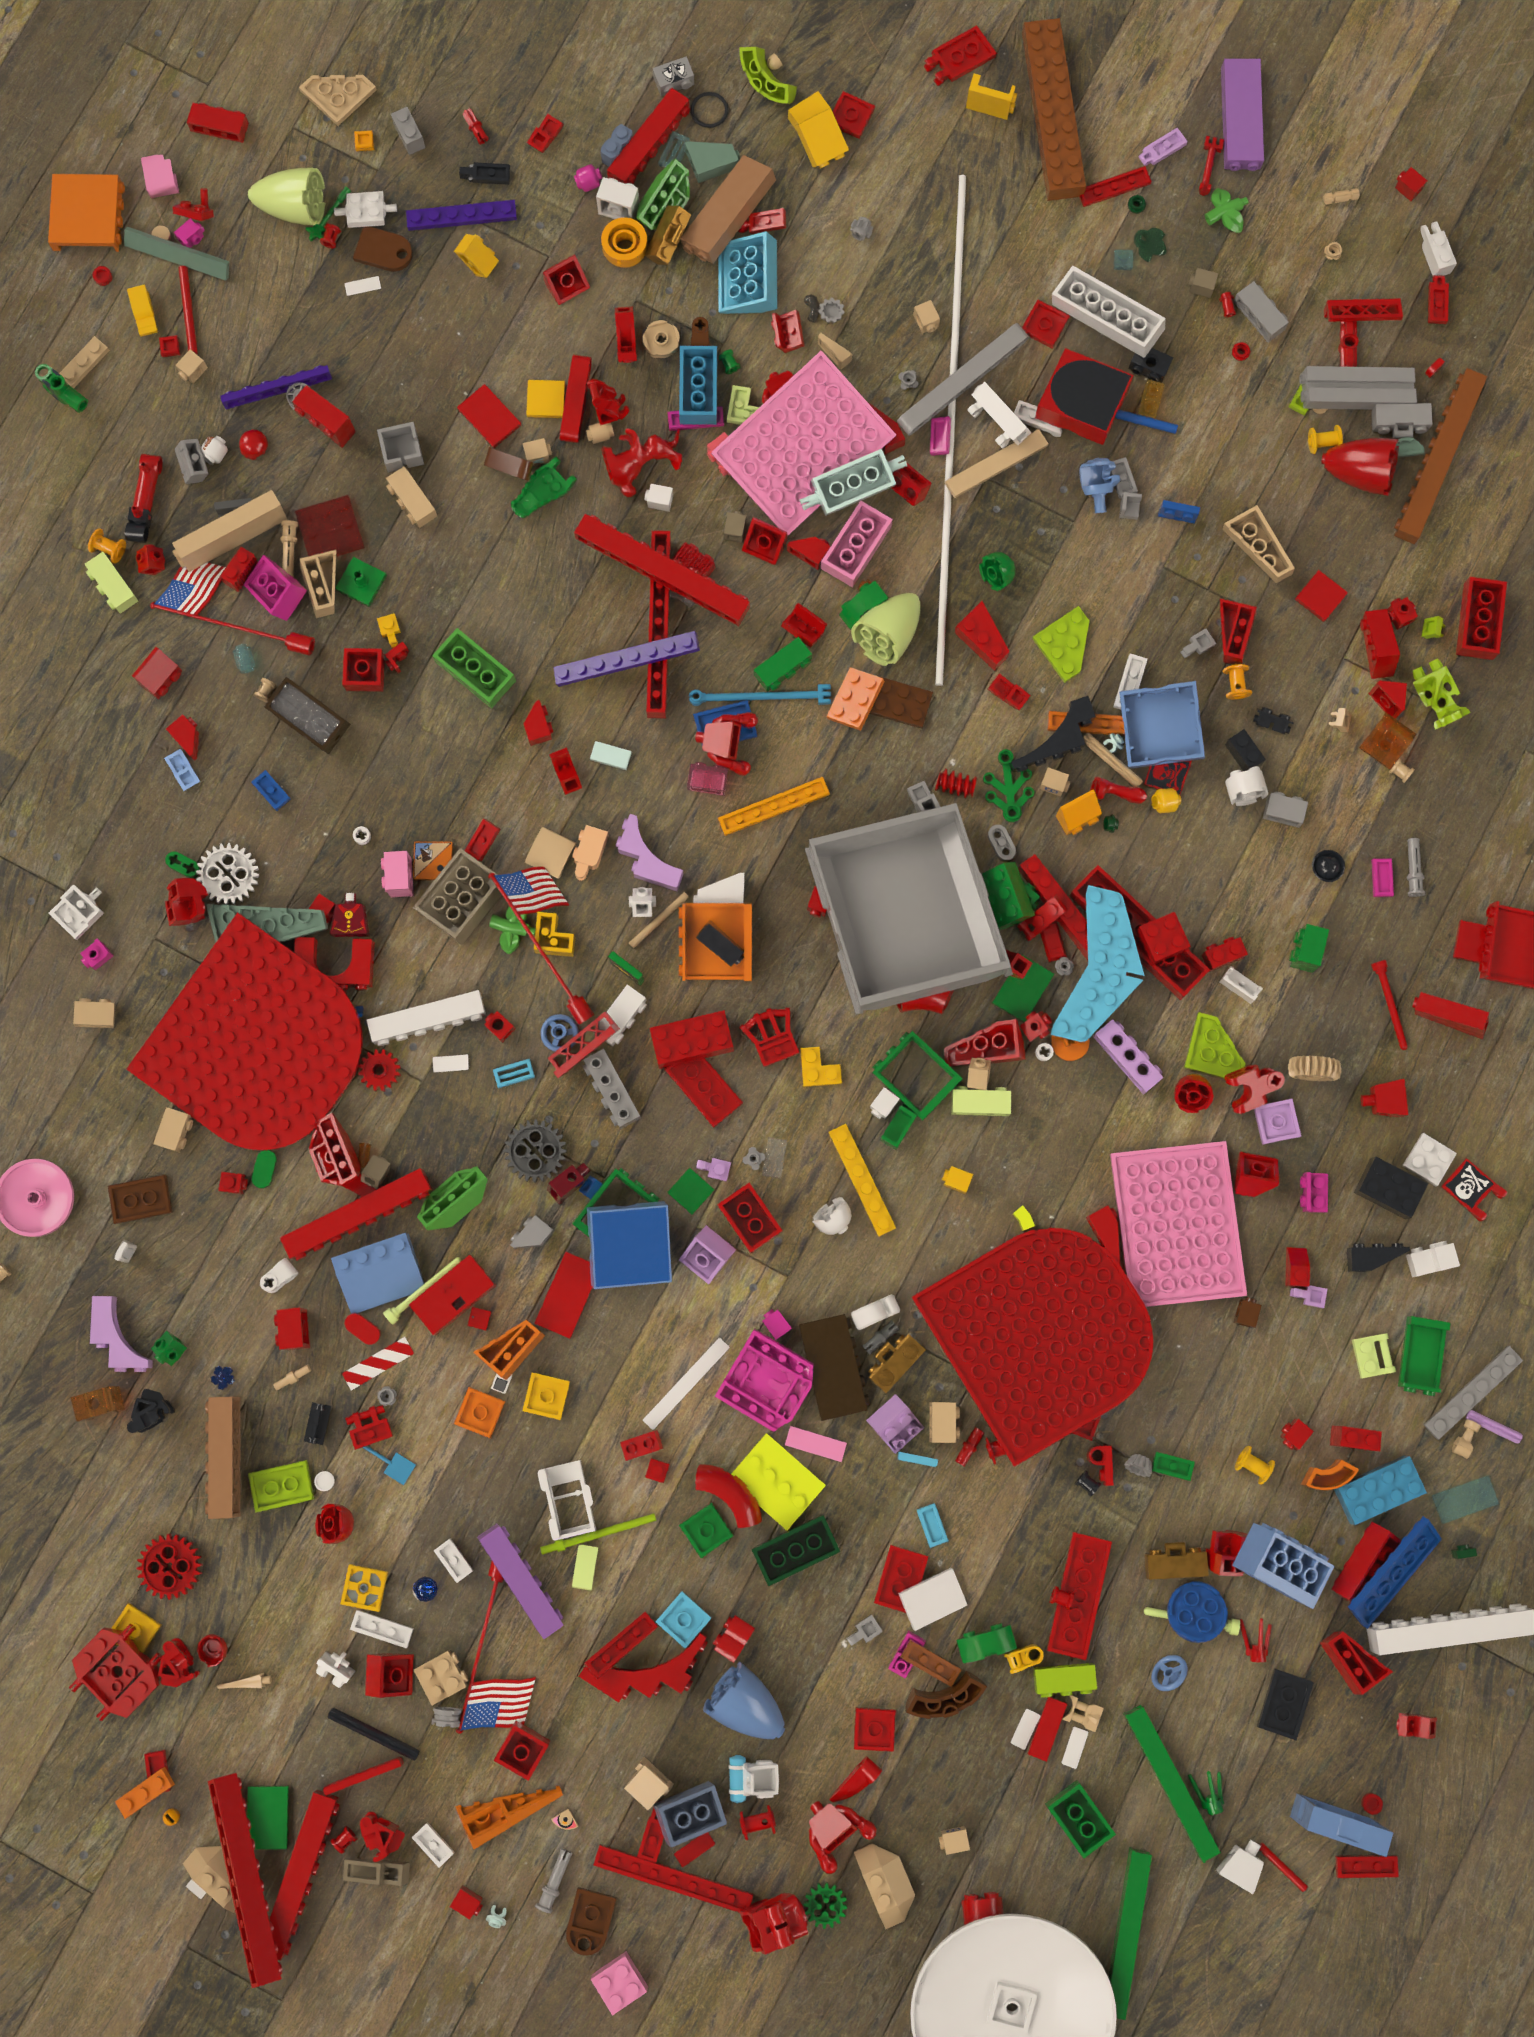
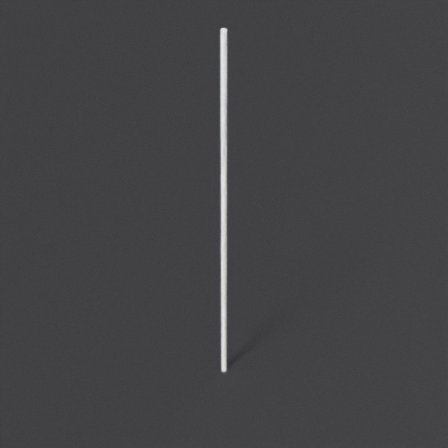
(951, 413)

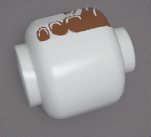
(214, 450)

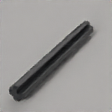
(373, 1734)

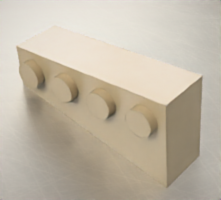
(1259, 542)

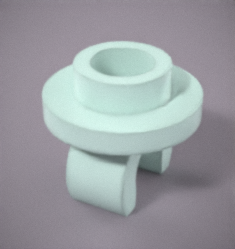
(1117, 742)
(496, 1920)

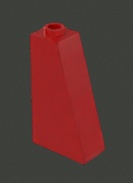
(1452, 1014)

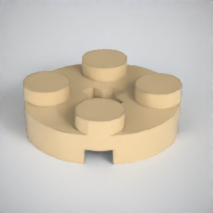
(667, 331)

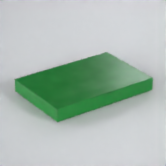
(1021, 995)
(269, 1816)

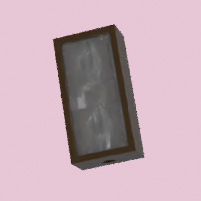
(307, 715)

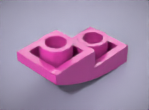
(898, 1664)

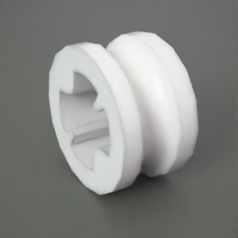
(364, 830)
(1047, 1047)

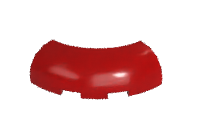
(731, 1491)

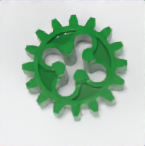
(813, 1904)

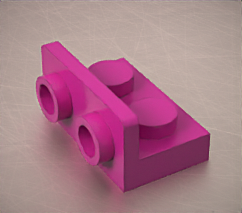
(1314, 1192)

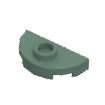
(1409, 447)

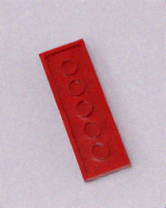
(1083, 1576)

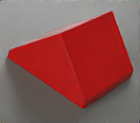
(565, 280)
(764, 541)
(1390, 697)

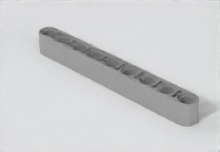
(962, 379)

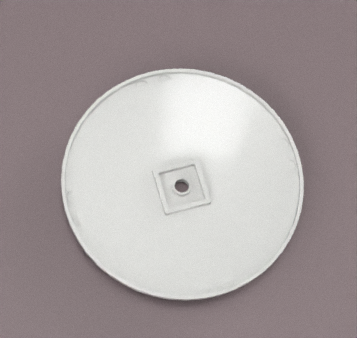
(1017, 1961)

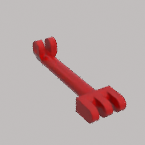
(1205, 187)

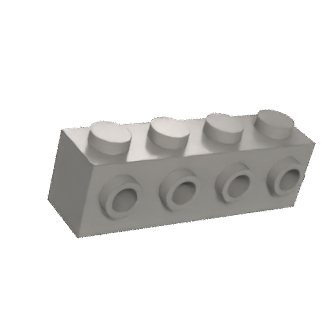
(612, 1089)

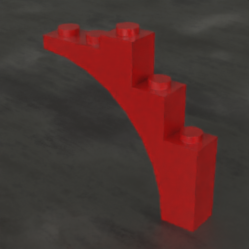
(647, 1680)

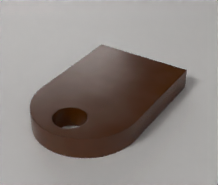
(381, 249)
(589, 1920)

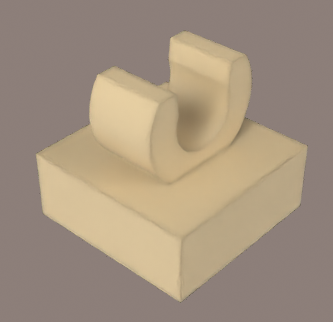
(1342, 721)

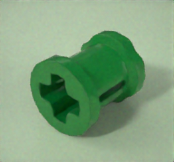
(729, 361)

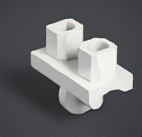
(335, 1665)

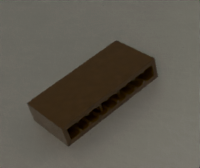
(835, 1367)

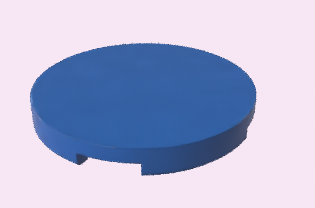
(1197, 1612)

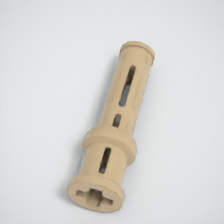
(287, 540)

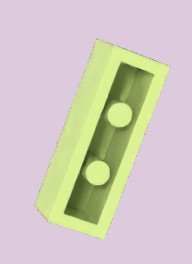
(110, 583)
(981, 1102)

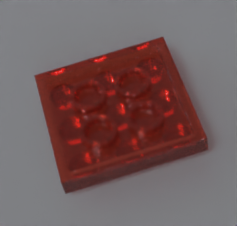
(330, 527)

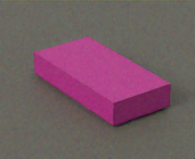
(940, 436)
(1382, 877)

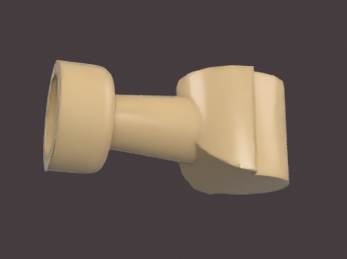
(1463, 1445)

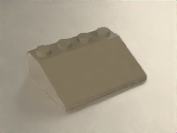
(459, 897)

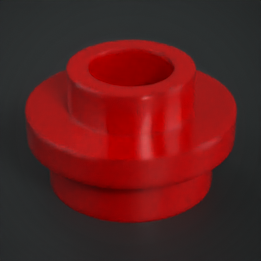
(1243, 347)

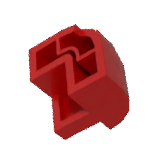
(185, 901)
(1223, 1552)

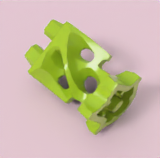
(1435, 683)

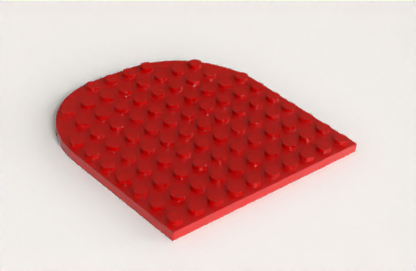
(254, 1042)
(1041, 1336)

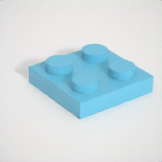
(683, 1619)

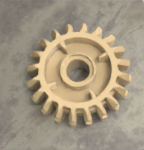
(1314, 1068)

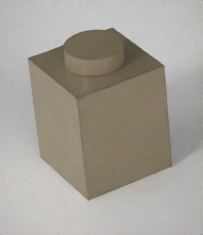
(1203, 282)
(735, 526)
(375, 1171)

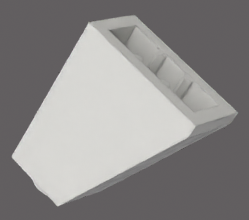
(724, 891)

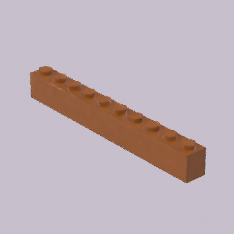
(1440, 456)

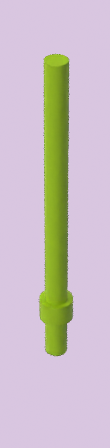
(561, 1545)

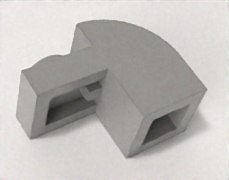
(922, 798)

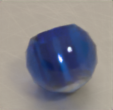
(425, 1589)

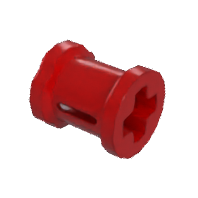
(330, 236)
(1061, 1597)
(344, 1840)

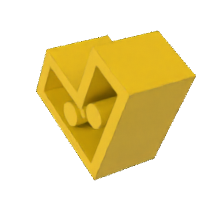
(549, 939)

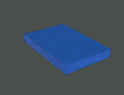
(708, 716)

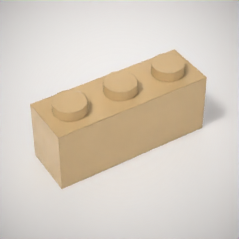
(410, 497)

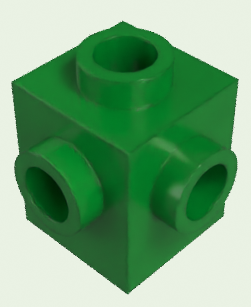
(168, 1348)

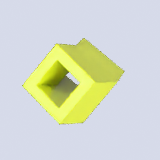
(1024, 1218)

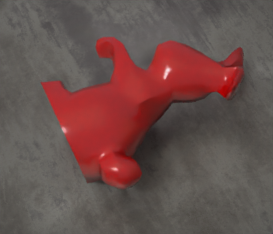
(627, 465)

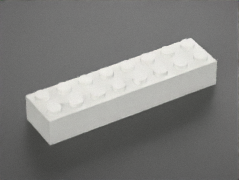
(1451, 1630)

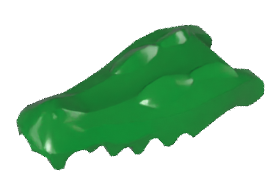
(543, 487)

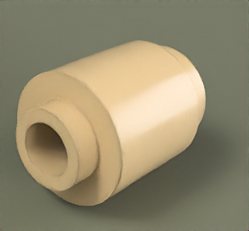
(599, 433)

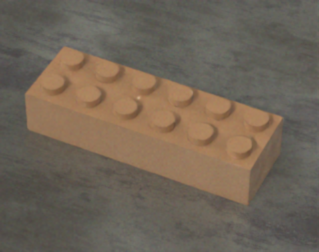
(223, 1457)

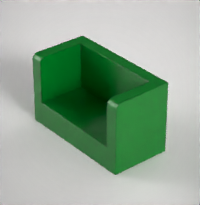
(898, 1127)

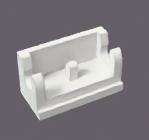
(1240, 985)

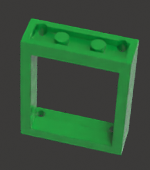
(894, 1051)
(623, 1176)

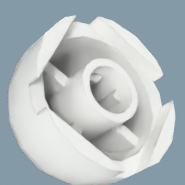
(833, 1218)

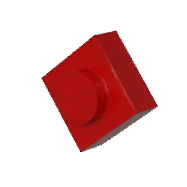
(657, 1470)

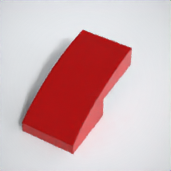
(545, 134)
(1008, 692)

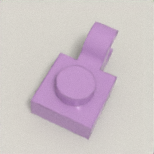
(717, 1168)
(1312, 1296)

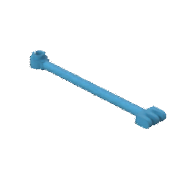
(820, 694)

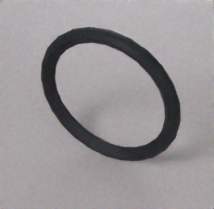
(709, 94)

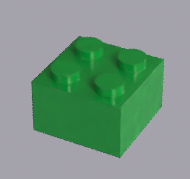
(1308, 948)

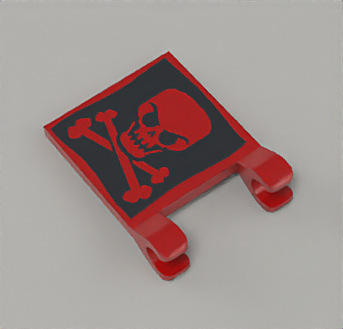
(1168, 776)

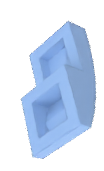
(182, 769)

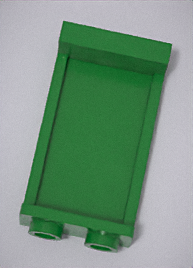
(1422, 1355)

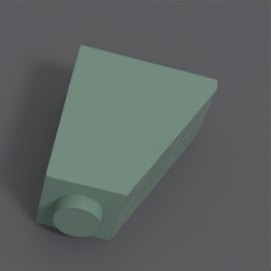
(711, 159)

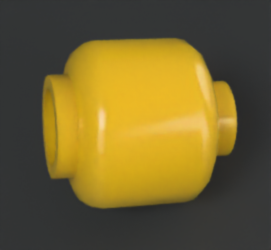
(1166, 800)

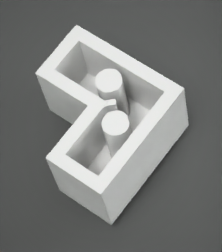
(1437, 1258)

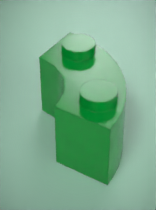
(868, 598)
(986, 1643)

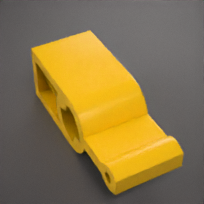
(142, 310)

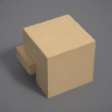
(648, 1784)

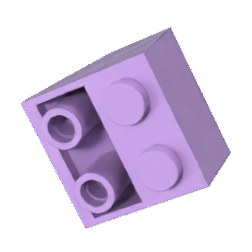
(895, 1423)

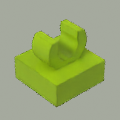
(1432, 627)

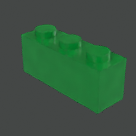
(783, 664)

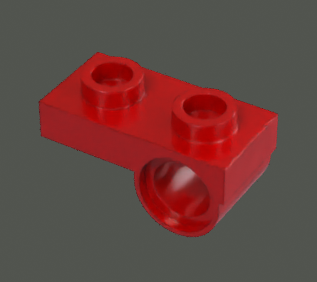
(641, 1445)

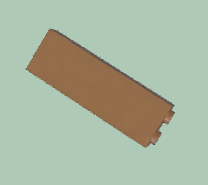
(728, 209)

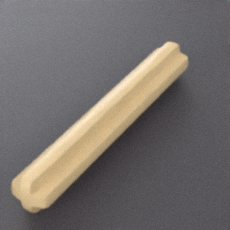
(1112, 760)

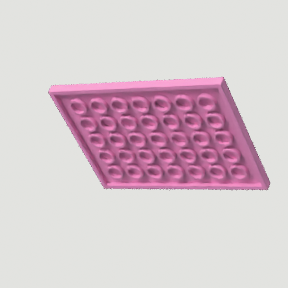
(797, 435)
(1179, 1223)

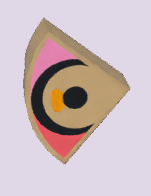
(565, 1820)

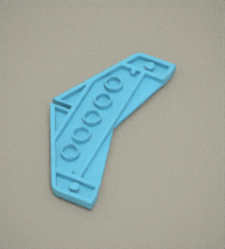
(1104, 981)

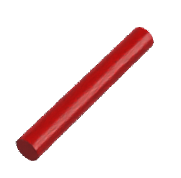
(1283, 1867)

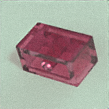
(707, 778)

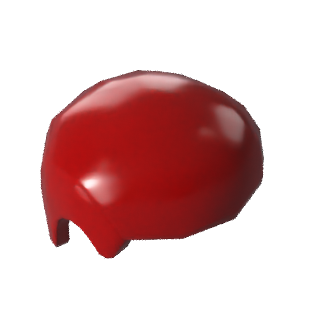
(253, 444)
(212, 1650)

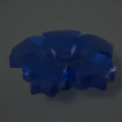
(222, 1377)

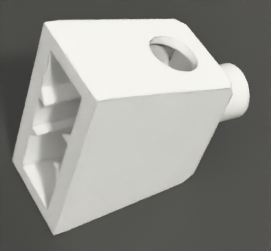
(1242, 1866)

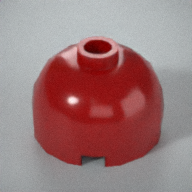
(1193, 1093)
(334, 1523)

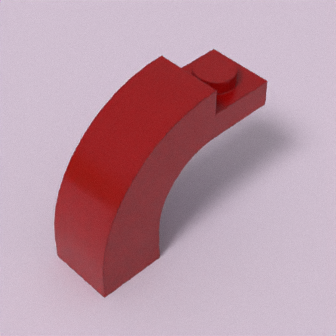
(625, 334)

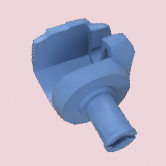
(1097, 481)

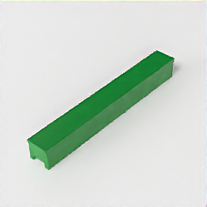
(1171, 1783)
(1128, 1927)

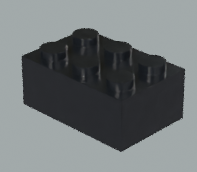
(1391, 1188)

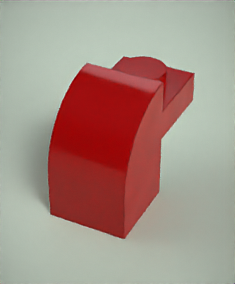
(565, 771)
(1416, 1725)

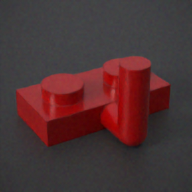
(196, 212)

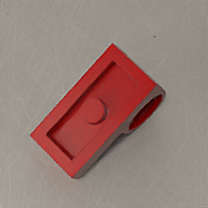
(1106, 1473)

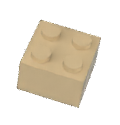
(943, 1422)

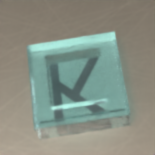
(1123, 259)

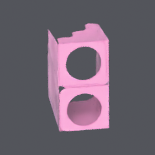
(159, 176)

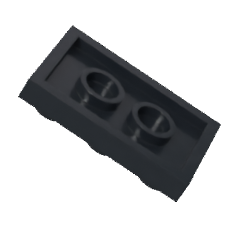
(1285, 1704)

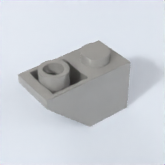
(533, 1235)

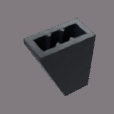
(720, 944)

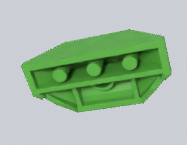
(667, 189)
(453, 1199)

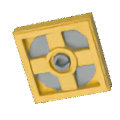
(364, 1587)

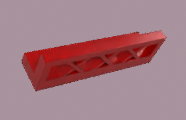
(1363, 310)
(584, 1051)

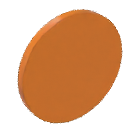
(1069, 1049)

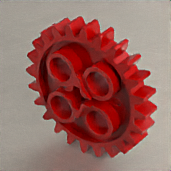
(157, 1580)

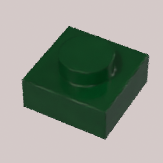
(1463, 1551)

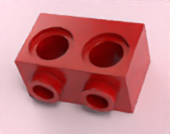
(911, 485)

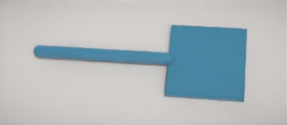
(398, 1468)

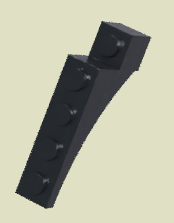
(1064, 740)

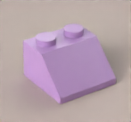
(707, 1254)

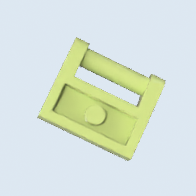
(1367, 1356)

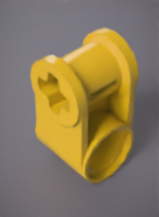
(1022, 1658)

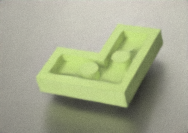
(739, 405)

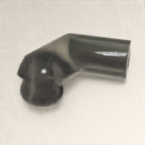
(812, 301)

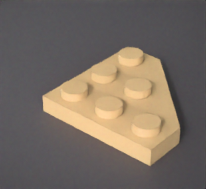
(337, 94)

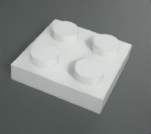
(1429, 1159)

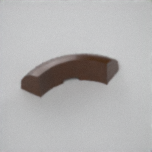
(947, 1701)

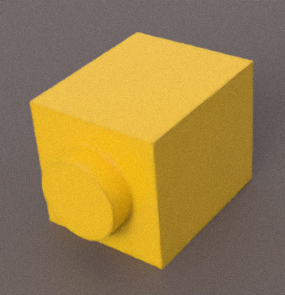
(957, 1179)

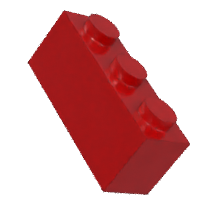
(217, 122)

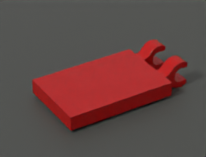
(960, 55)

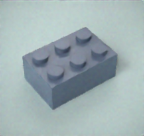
(690, 1814)

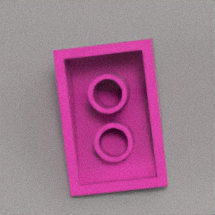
(275, 588)

